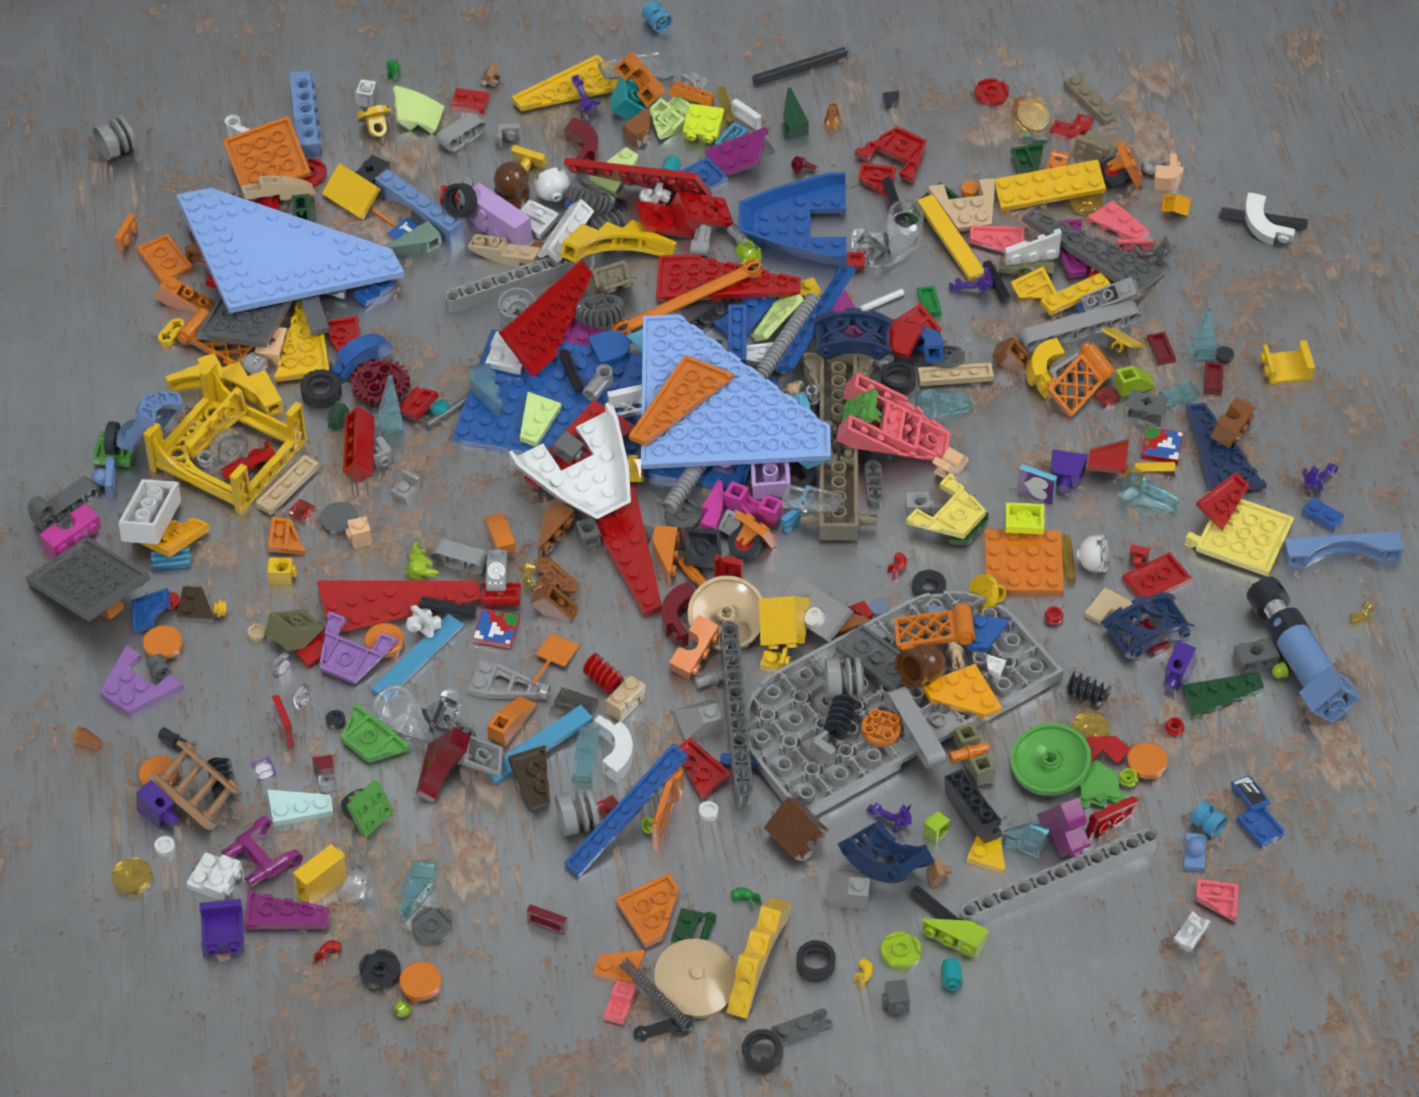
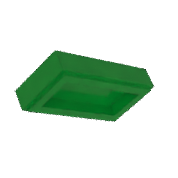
(928, 298)

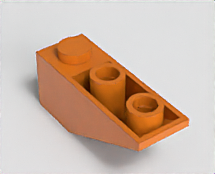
(180, 296)
(664, 548)
(509, 720)

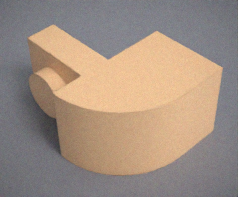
(1168, 177)
(951, 462)

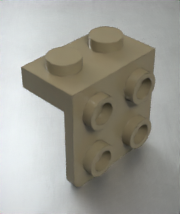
(1095, 146)
(611, 276)

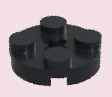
(380, 980)

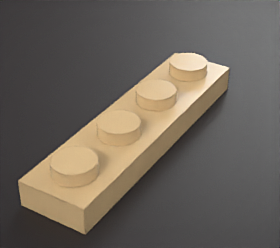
(955, 375)
(287, 484)

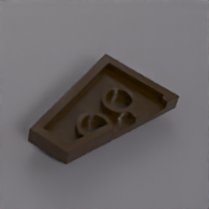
(531, 775)

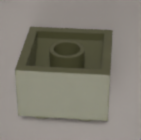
(292, 629)

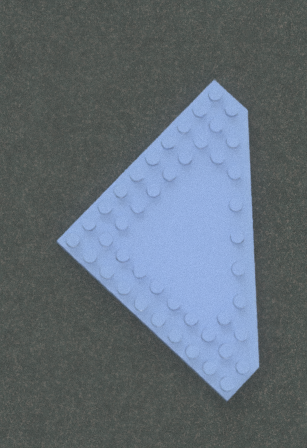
(276, 257)
(736, 425)

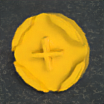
(374, 116)
(987, 587)

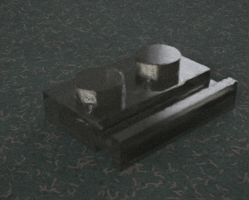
(569, 700)

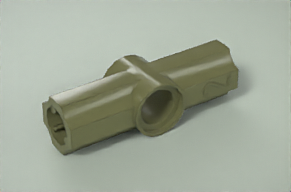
(1025, 268)

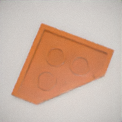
(650, 908)

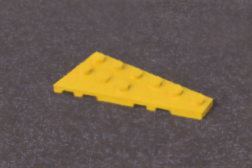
(561, 89)
(301, 350)

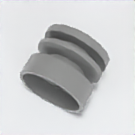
(114, 138)
(512, 303)
(844, 678)
(577, 812)

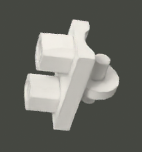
(658, 196)
(423, 621)
(1191, 932)

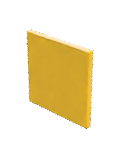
(1122, 339)

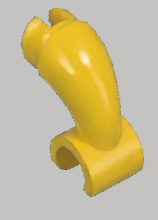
(867, 969)

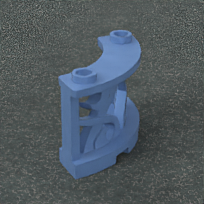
(153, 404)

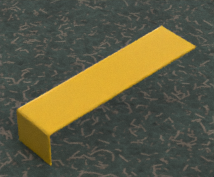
(1156, 466)

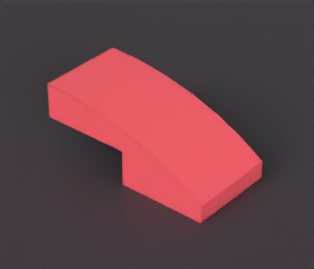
(620, 1002)

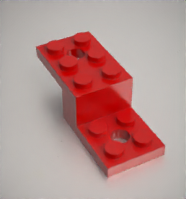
(684, 214)

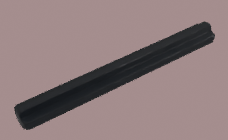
(1279, 220)

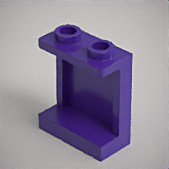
(222, 927)

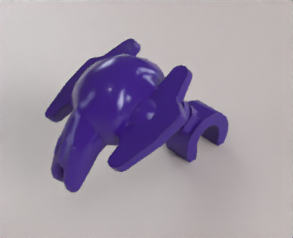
(587, 105)
(984, 283)
(1314, 480)
(902, 819)

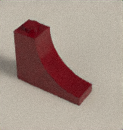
(438, 761)

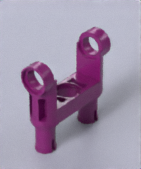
(267, 868)

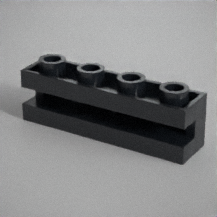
(973, 806)

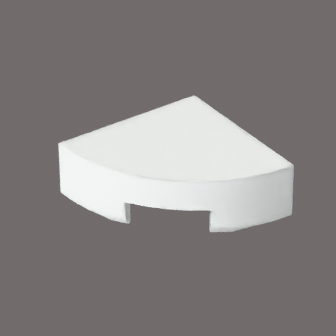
(995, 665)

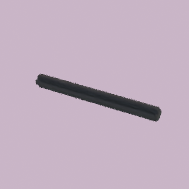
(799, 65)

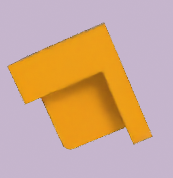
(1175, 204)

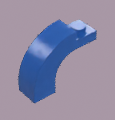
(931, 344)
(357, 351)

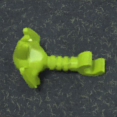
(748, 251)
(419, 564)

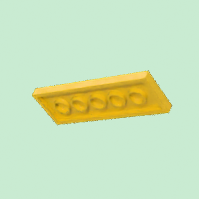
(1049, 185)

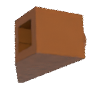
(556, 523)

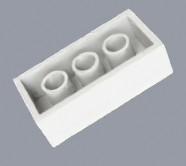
(149, 511)

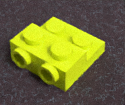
(703, 123)
(1024, 518)

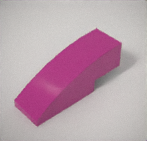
(713, 508)

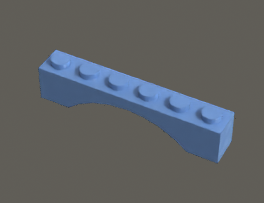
(398, 190)
(1380, 546)

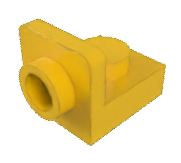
(773, 661)

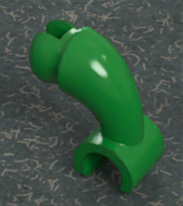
(394, 69)
(742, 892)

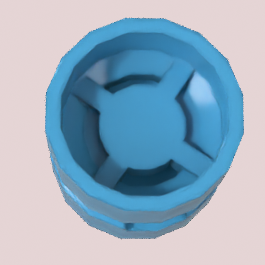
(657, 16)
(1206, 817)

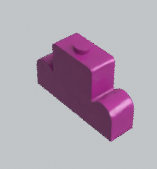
(1066, 827)

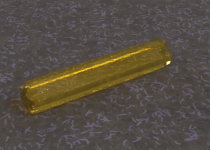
(725, 103)
(1068, 559)

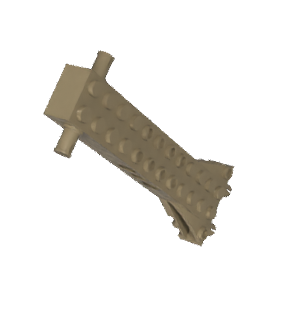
(840, 472)

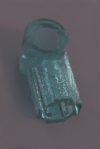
(1184, 391)

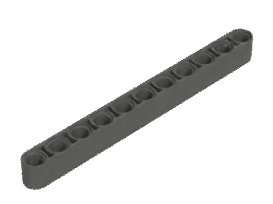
(736, 714)

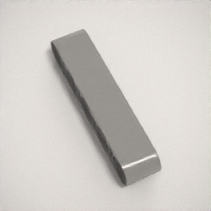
(916, 727)

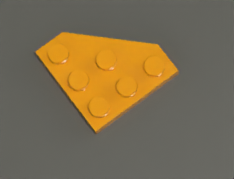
(179, 536)
(964, 692)

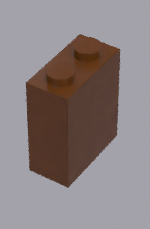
(796, 829)

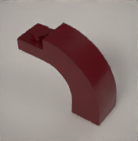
(585, 136)
(672, 608)

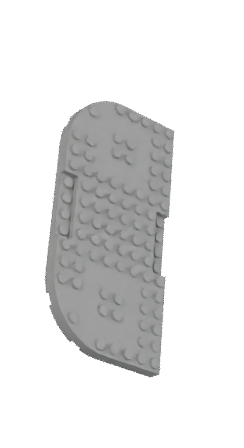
(794, 706)

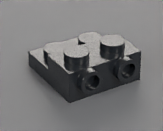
(700, 546)

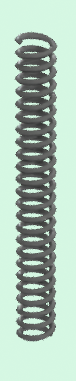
(654, 994)

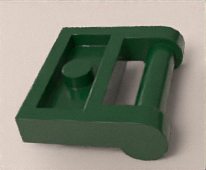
(688, 923)

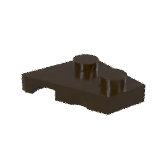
(194, 606)

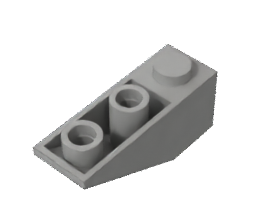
(1111, 294)

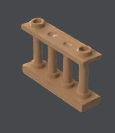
(177, 793)

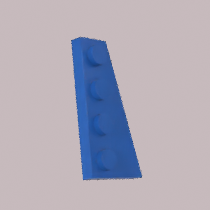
(755, 311)

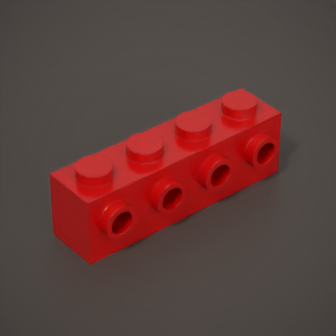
(358, 444)

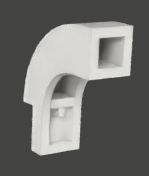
(1260, 226)
(620, 760)

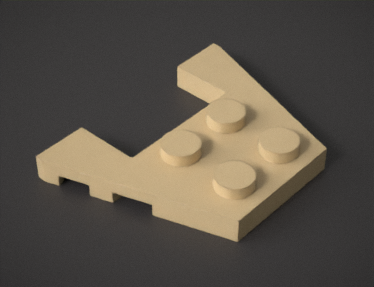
(967, 210)

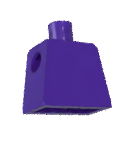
(1068, 468)
(1179, 665)
(155, 805)

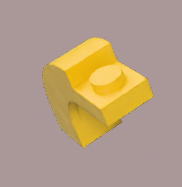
(1037, 366)

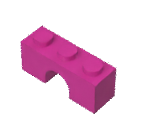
(767, 511)
(84, 523)

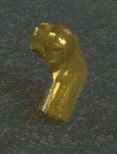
(1364, 614)

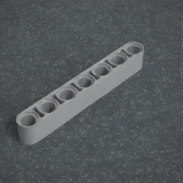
(1081, 325)

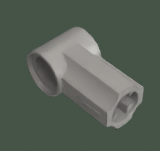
(701, 242)
(602, 380)

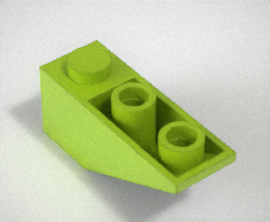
(959, 934)

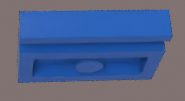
(1261, 826)

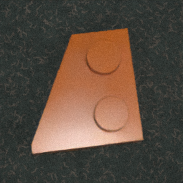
(284, 537)

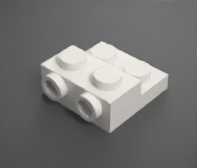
(502, 357)
(215, 876)

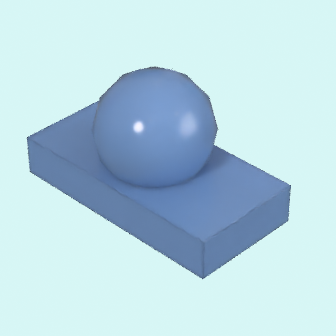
(107, 477)
(1195, 852)

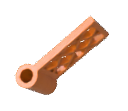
(188, 335)
(1093, 362)
(960, 627)
(672, 792)

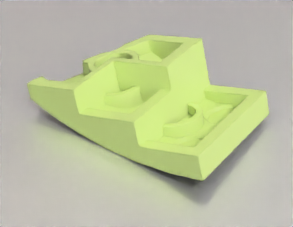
(416, 109)
(669, 116)

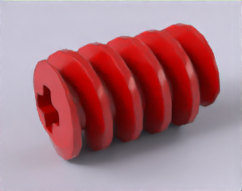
(602, 673)

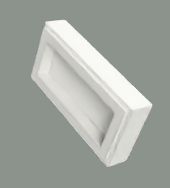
(746, 114)

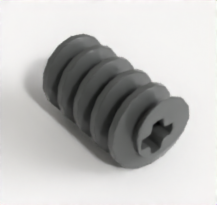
(616, 219)

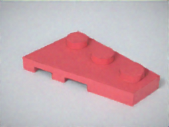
(1118, 220)
(996, 237)

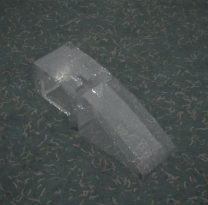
(811, 499)

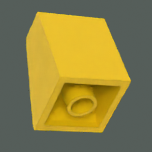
(783, 621)

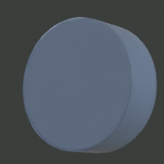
(878, 607)

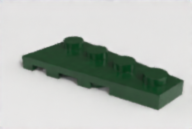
(1212, 694)

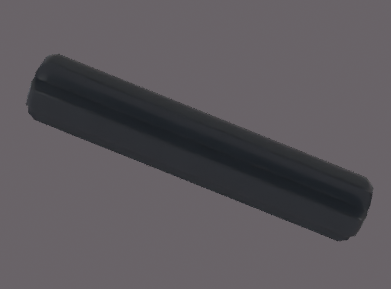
(893, 197)
(998, 284)
(571, 371)
(447, 607)
(932, 904)

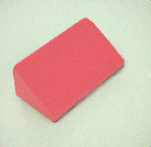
(1128, 244)

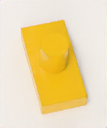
(529, 157)

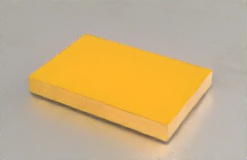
(351, 191)

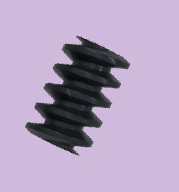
(1088, 690)
(840, 716)
(223, 766)

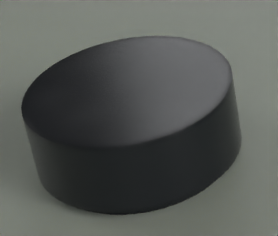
(619, 204)
(1224, 355)
(335, 719)

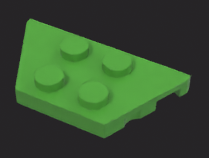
(371, 737)

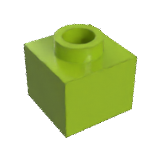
(936, 826)

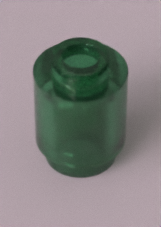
(336, 416)

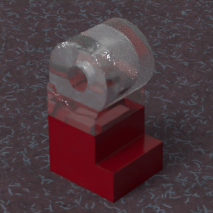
(326, 779)

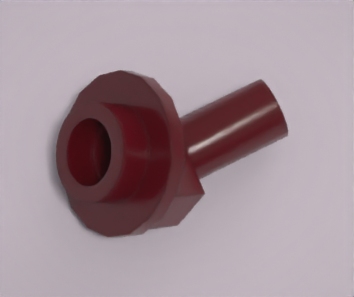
(799, 163)

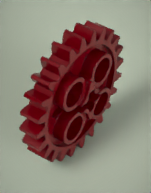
(371, 379)

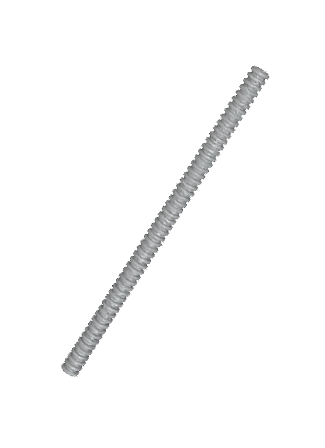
(765, 368)

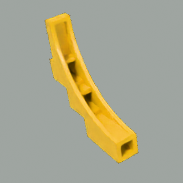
(610, 237)
(255, 387)
(771, 920)

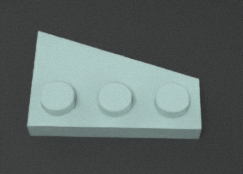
(295, 807)

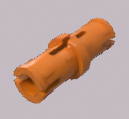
(968, 752)

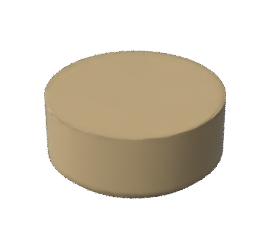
(256, 632)

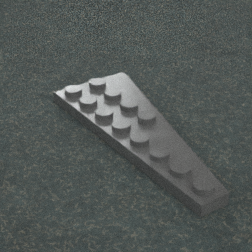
(1097, 252)

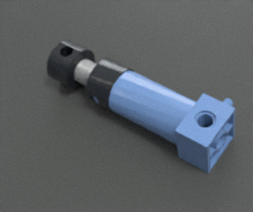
(1324, 688)

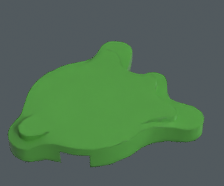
(1100, 787)

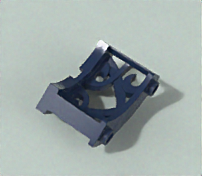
(838, 344)
(1172, 627)
(881, 843)

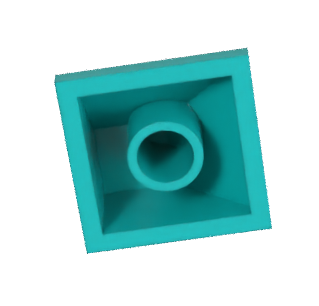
(625, 99)

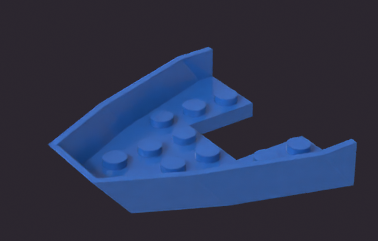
(782, 217)

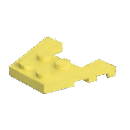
(955, 517)

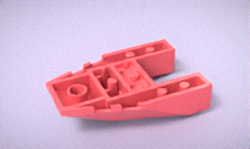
(902, 429)

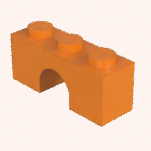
(649, 87)
(687, 661)

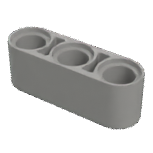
(461, 131)
(459, 556)

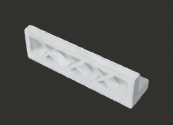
(576, 214)
(626, 399)

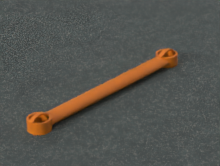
(692, 295)

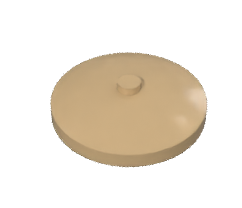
(728, 600)
(695, 977)

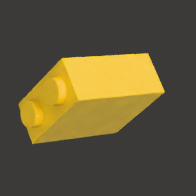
(320, 875)

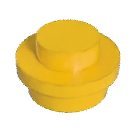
(219, 608)

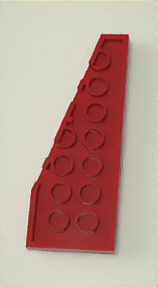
(688, 271)

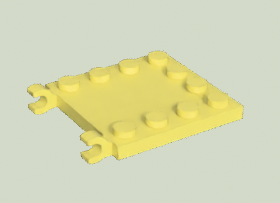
(1248, 539)

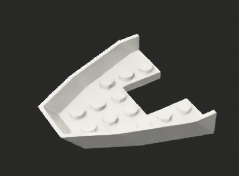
(593, 484)

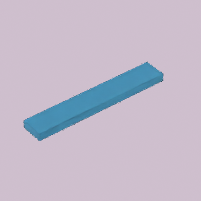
(419, 655)
(550, 736)

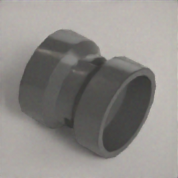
(158, 667)

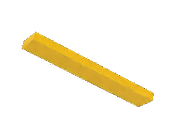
(951, 237)

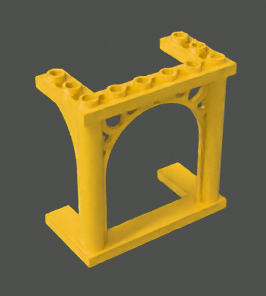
(241, 491)

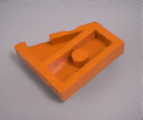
(608, 966)

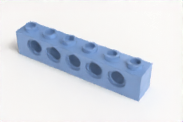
(304, 112)

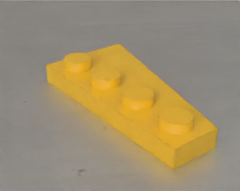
(222, 418)

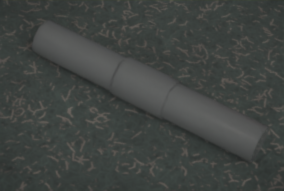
(437, 418)

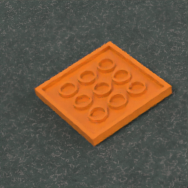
(267, 151)
(1025, 561)

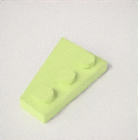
(625, 157)
(775, 316)
(537, 418)

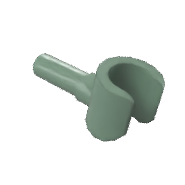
(1028, 139)

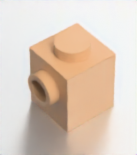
(359, 532)

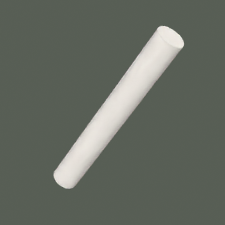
(884, 299)

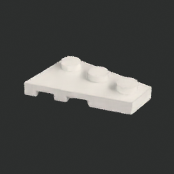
(1041, 249)

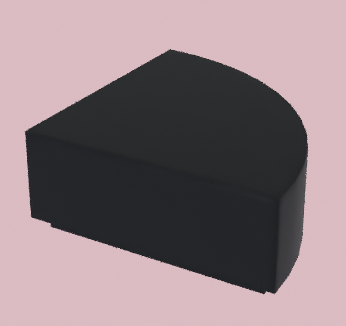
(890, 98)

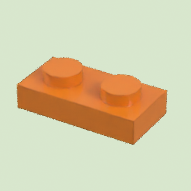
(125, 232)

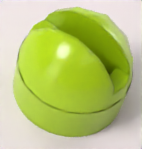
(1280, 670)
(646, 828)
(402, 1008)

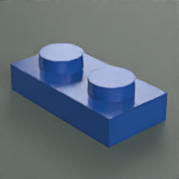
(1323, 514)

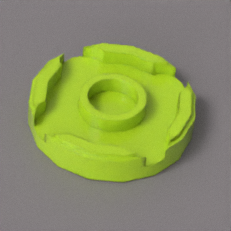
(901, 950)

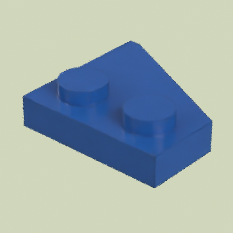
(986, 632)

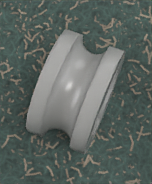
(205, 464)

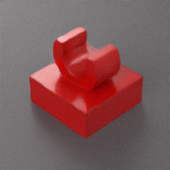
(1139, 553)

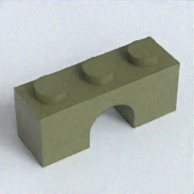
(981, 767)

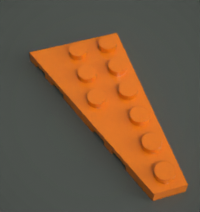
(684, 390)

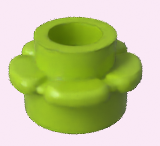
(1128, 773)

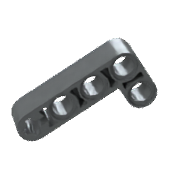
(59, 507)

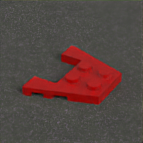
(899, 145)

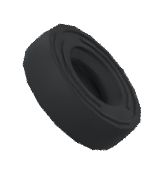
(928, 575)

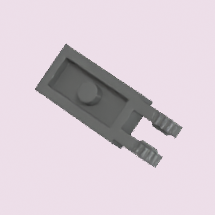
(802, 1027)

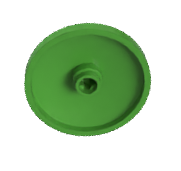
(1050, 759)

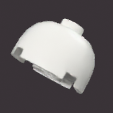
(552, 185)
(1093, 553)

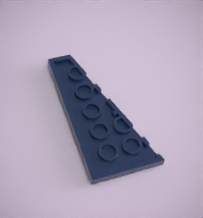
(1217, 459)

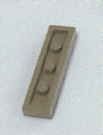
(1091, 99)

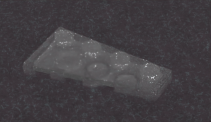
(653, 61)

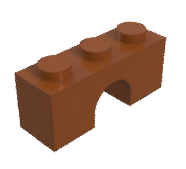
(1233, 423)

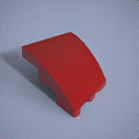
(1109, 457)

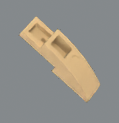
(277, 185)
(501, 251)

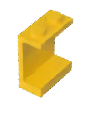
(1289, 365)

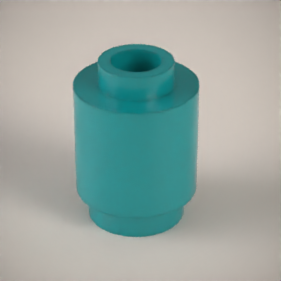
(671, 163)
(951, 974)

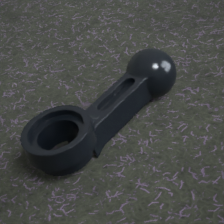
(642, 1033)

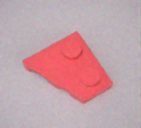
(1218, 896)

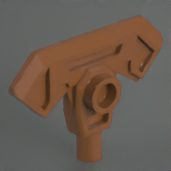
(554, 574)

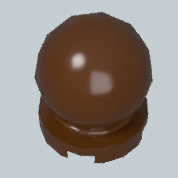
(512, 182)
(920, 665)

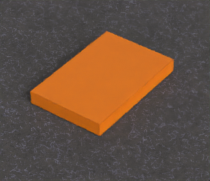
(164, 258)

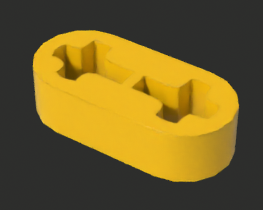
(169, 331)

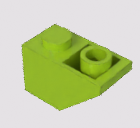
(1134, 379)

